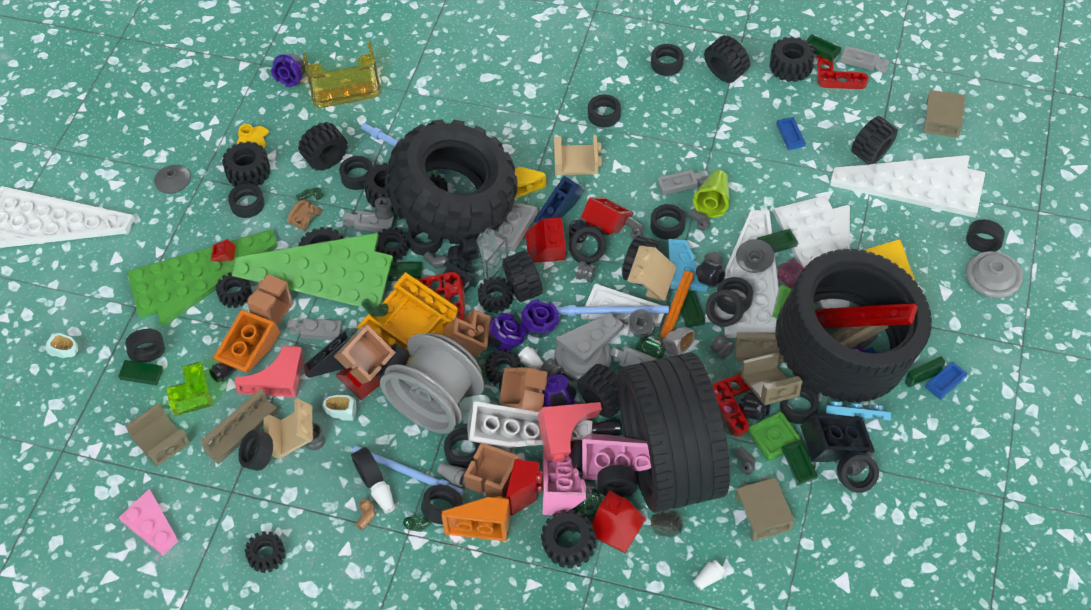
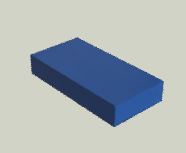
(790, 133)
(946, 380)

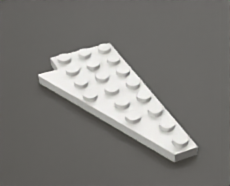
(930, 183)
(764, 284)

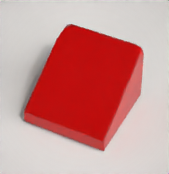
(223, 251)

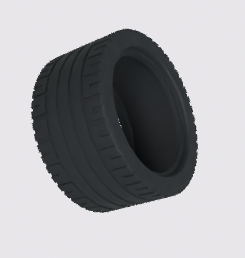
(829, 364)
(680, 418)

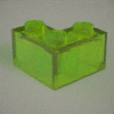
(193, 393)

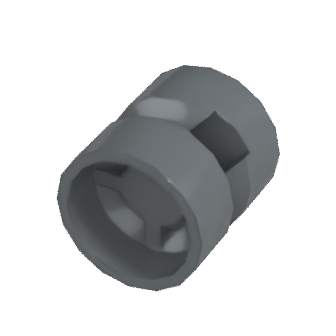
(641, 323)

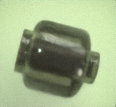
(667, 523)

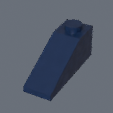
(561, 200)

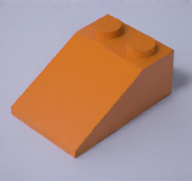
(247, 341)
(479, 519)

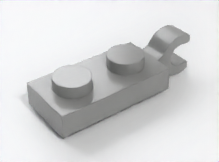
(864, 59)
(681, 181)
(367, 221)
(315, 329)
(630, 356)

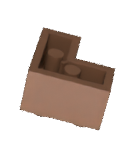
(470, 332)

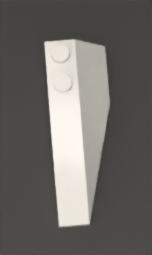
(511, 426)

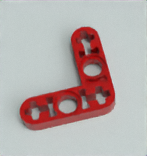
(829, 75)
(448, 289)
(729, 393)

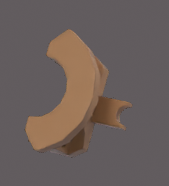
(302, 213)

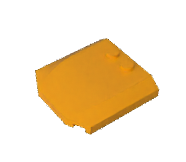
(411, 312)

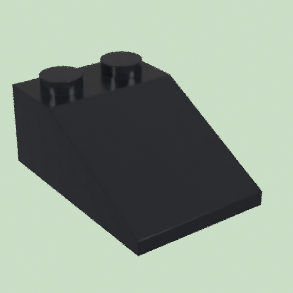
(324, 360)
(834, 436)

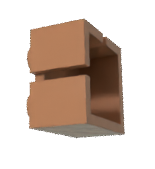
(271, 299)
(363, 353)
(523, 388)
(493, 471)

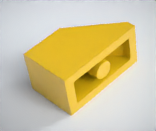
(529, 181)

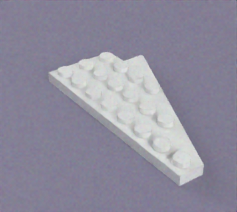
(42, 219)
(817, 232)

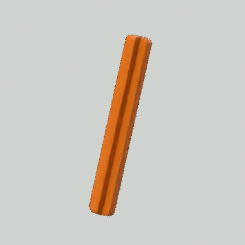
(677, 303)

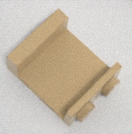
(577, 158)
(653, 272)
(291, 431)

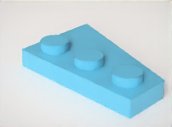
(683, 258)
(837, 408)

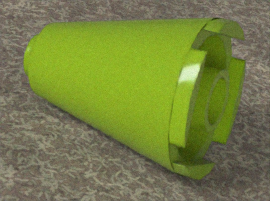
(713, 195)

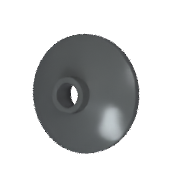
(172, 179)
(755, 249)

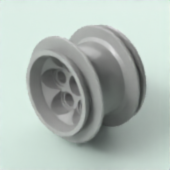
(433, 382)

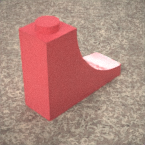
(279, 378)
(558, 424)

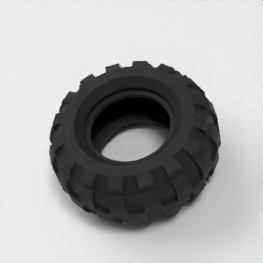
(457, 149)

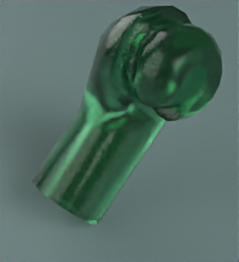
(306, 194)
(375, 311)
(416, 524)

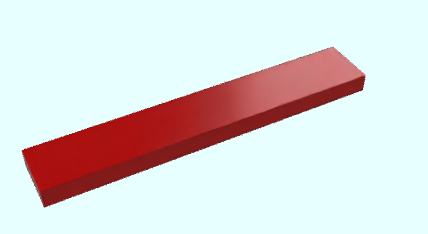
(867, 316)

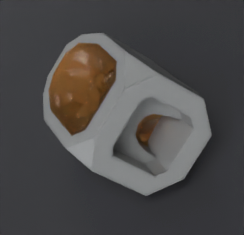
(678, 341)

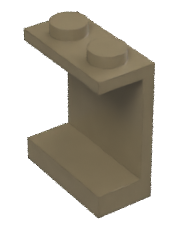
(944, 113)
(768, 381)
(157, 435)
(765, 508)

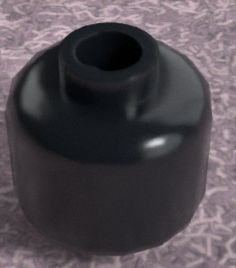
(710, 273)
(753, 407)

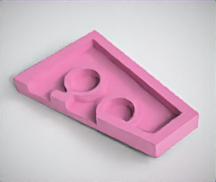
(149, 523)

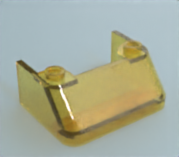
(345, 84)

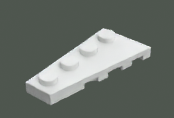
(608, 297)

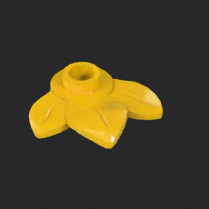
(252, 134)

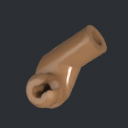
(367, 512)

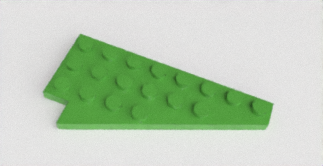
(333, 270)
(185, 280)

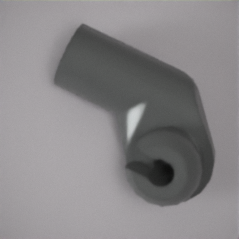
(702, 219)
(637, 228)
(436, 262)
(748, 461)

